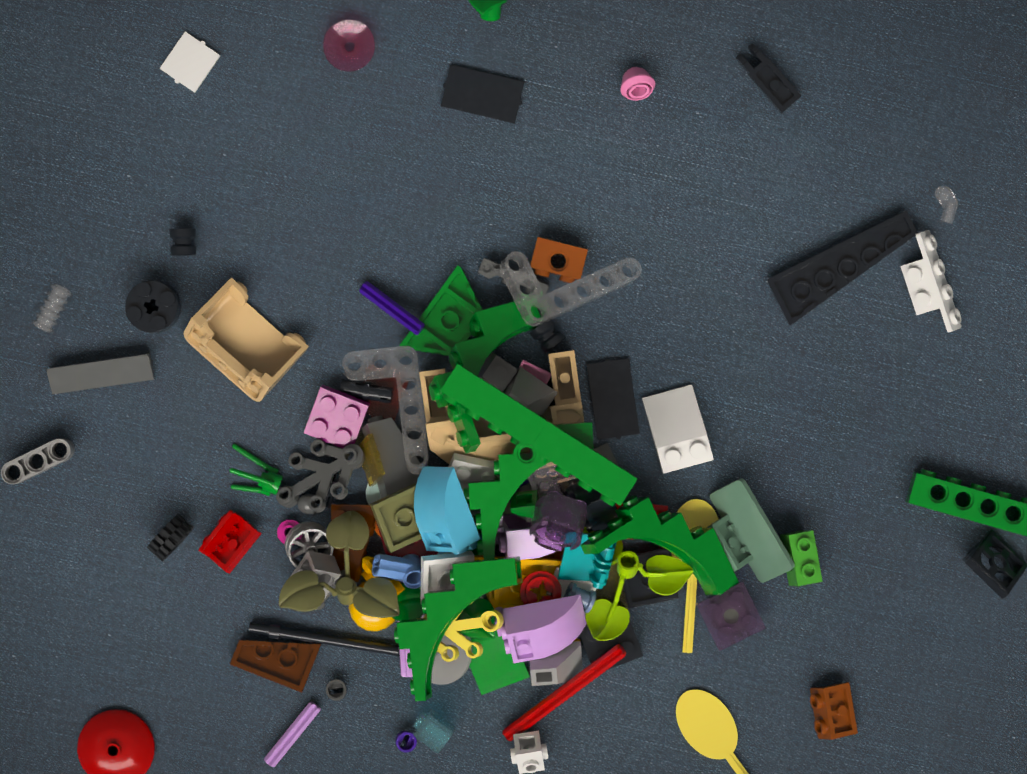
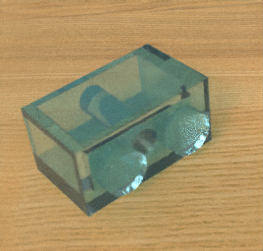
(433, 730)

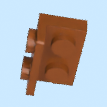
(833, 711)

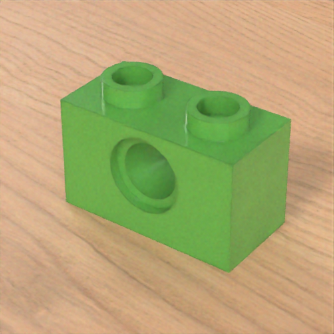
(803, 551)

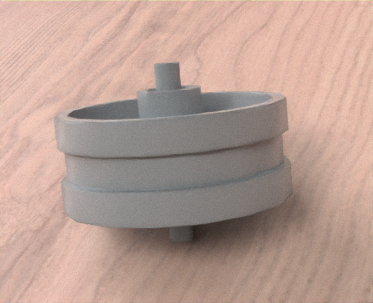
(307, 543)

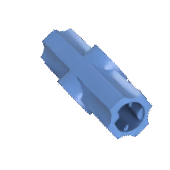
(397, 568)

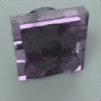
(730, 616)

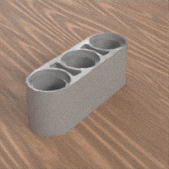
(26, 466)

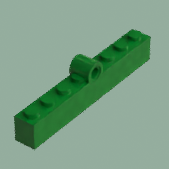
(539, 434)

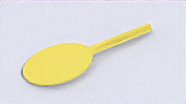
(695, 513)
(708, 727)

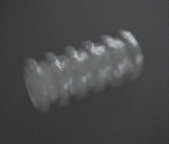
(52, 307)

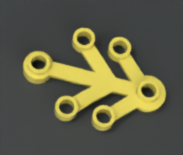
(466, 624)

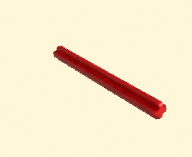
(565, 692)

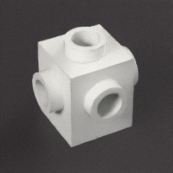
(529, 752)

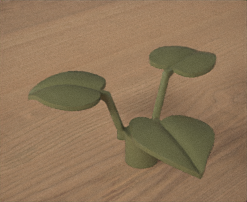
(375, 599)

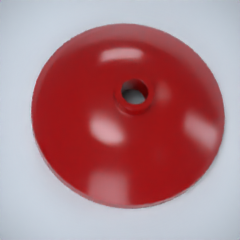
(123, 731)

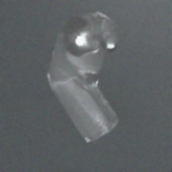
(949, 203)

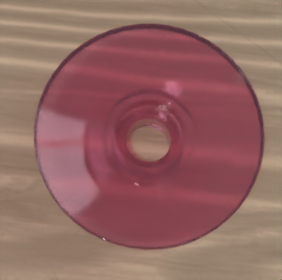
(339, 36)

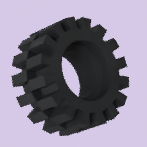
(170, 537)

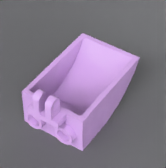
(515, 539)
(541, 627)

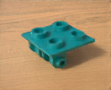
(586, 567)

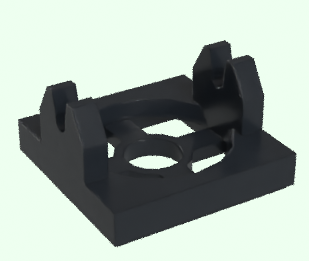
(1006, 555)

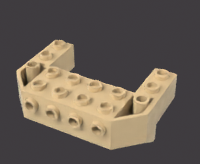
(442, 431)

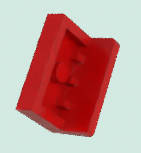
(229, 541)

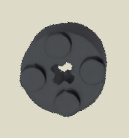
(139, 313)

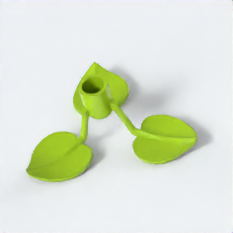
(665, 578)

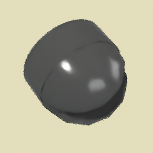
(303, 504)
(335, 685)

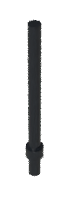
(275, 631)

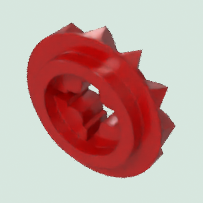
(533, 581)

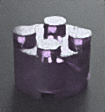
(558, 521)

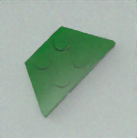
(446, 317)

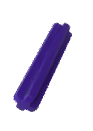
(391, 308)

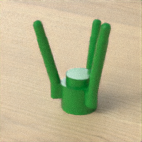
(268, 481)

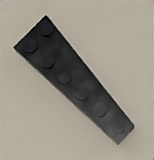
(821, 276)

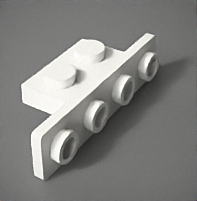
(928, 283)

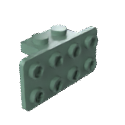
(748, 533)

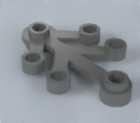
(323, 474)

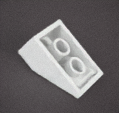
(677, 429)

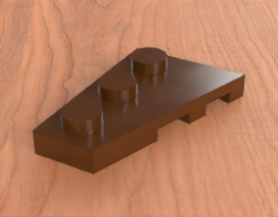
(355, 556)
(277, 661)

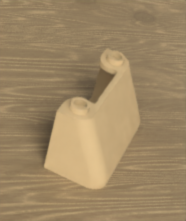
(243, 341)

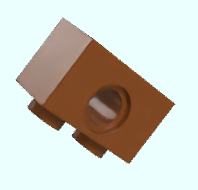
(546, 249)

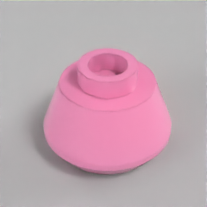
(637, 84)

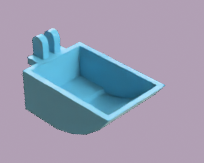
(443, 512)

